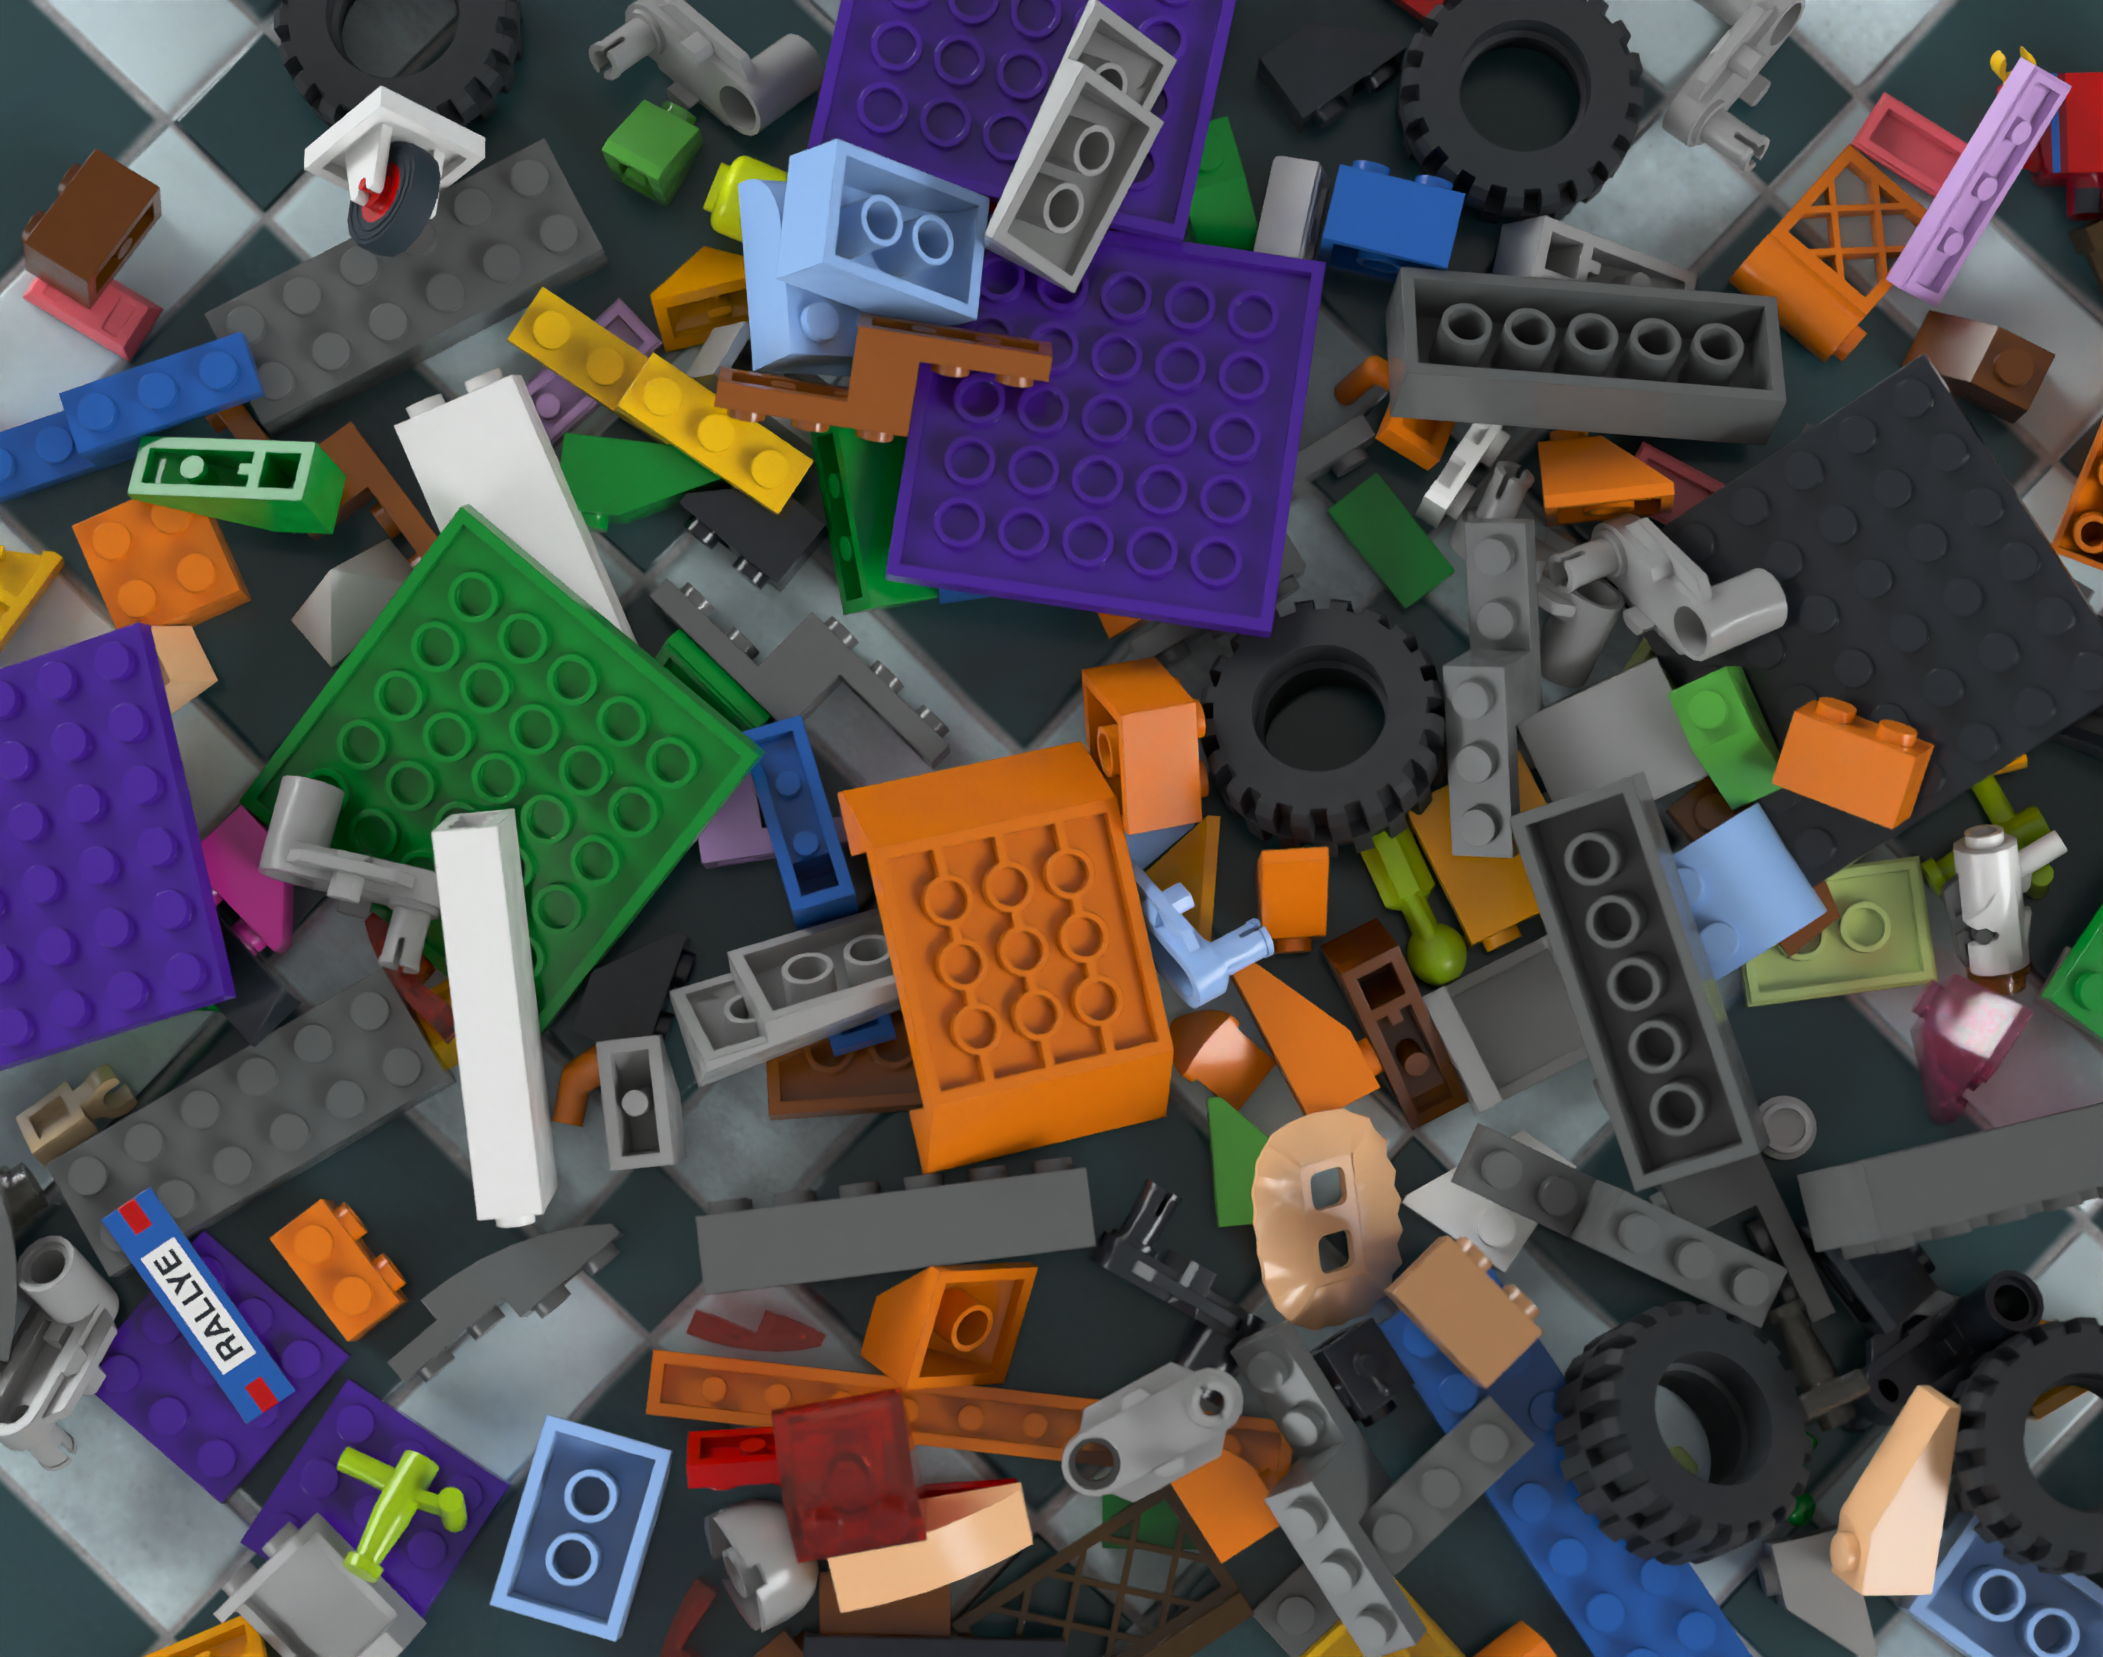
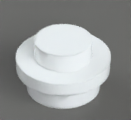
(1789, 1127)

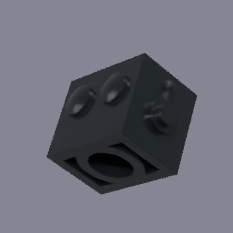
(1363, 1371)

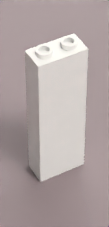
(499, 460)
(495, 1015)

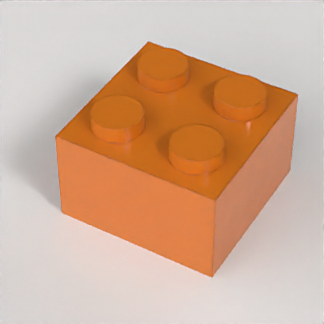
(160, 565)
(1146, 743)

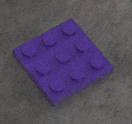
(178, 1405)
(425, 1551)

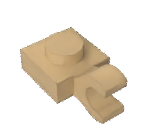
(68, 1114)

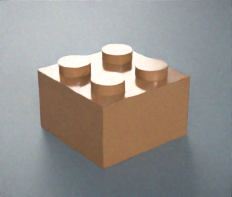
(1465, 1309)

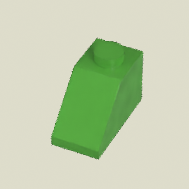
(654, 150)
(1728, 734)
(1234, 1153)

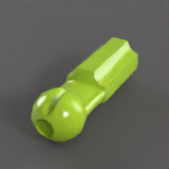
(1404, 884)

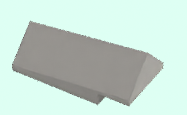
(1081, 149)
(787, 995)

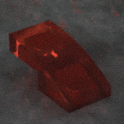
(425, 1003)
(774, 1333)
(688, 1616)

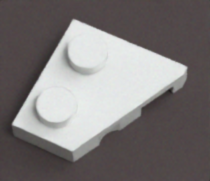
(1451, 490)
(1463, 1213)

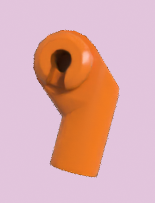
(575, 1084)

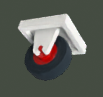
(394, 165)

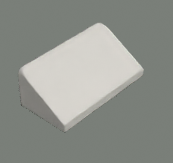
(1293, 208)

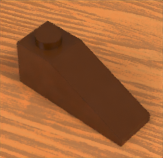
(1395, 1022)

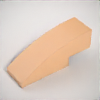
(963, 1537)

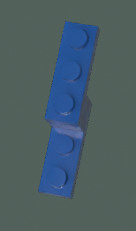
(110, 415)
(807, 847)

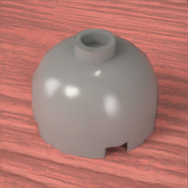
(760, 1561)

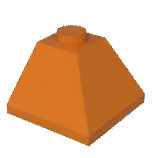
(1596, 481)
(950, 1325)

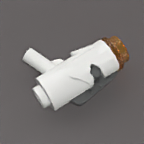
(1988, 904)

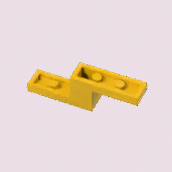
(659, 400)

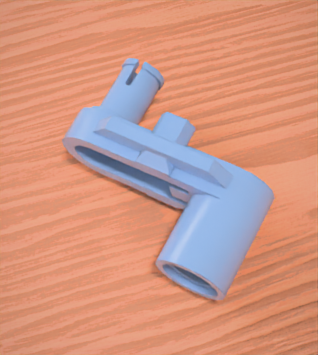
(1181, 956)

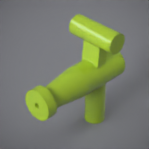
(2025, 826)
(402, 1495)

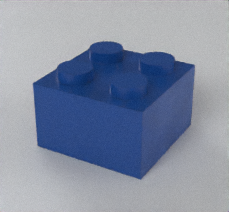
(1388, 222)

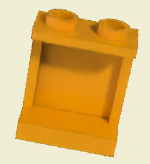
(1484, 892)

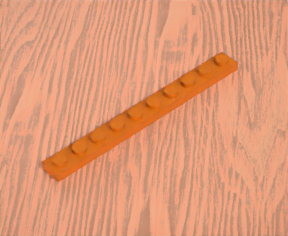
(938, 1417)

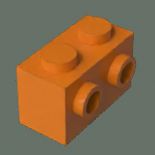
(1853, 762)
(341, 1269)

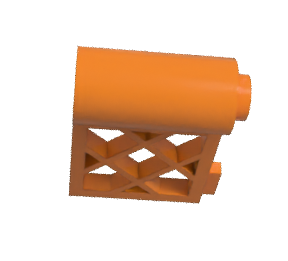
(1811, 297)

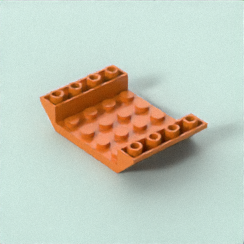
(1015, 953)

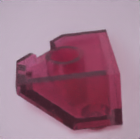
(1961, 1040)

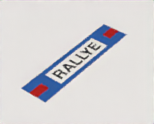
(198, 1305)

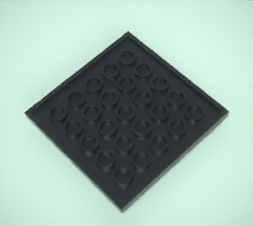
(1905, 594)

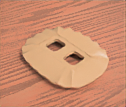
(1291, 1227)

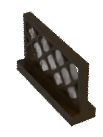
(1178, 1637)

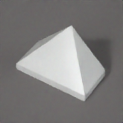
(351, 600)

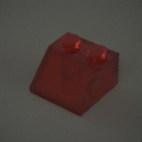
(849, 1475)

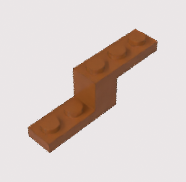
(883, 377)
(365, 479)

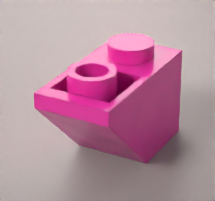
(232, 865)

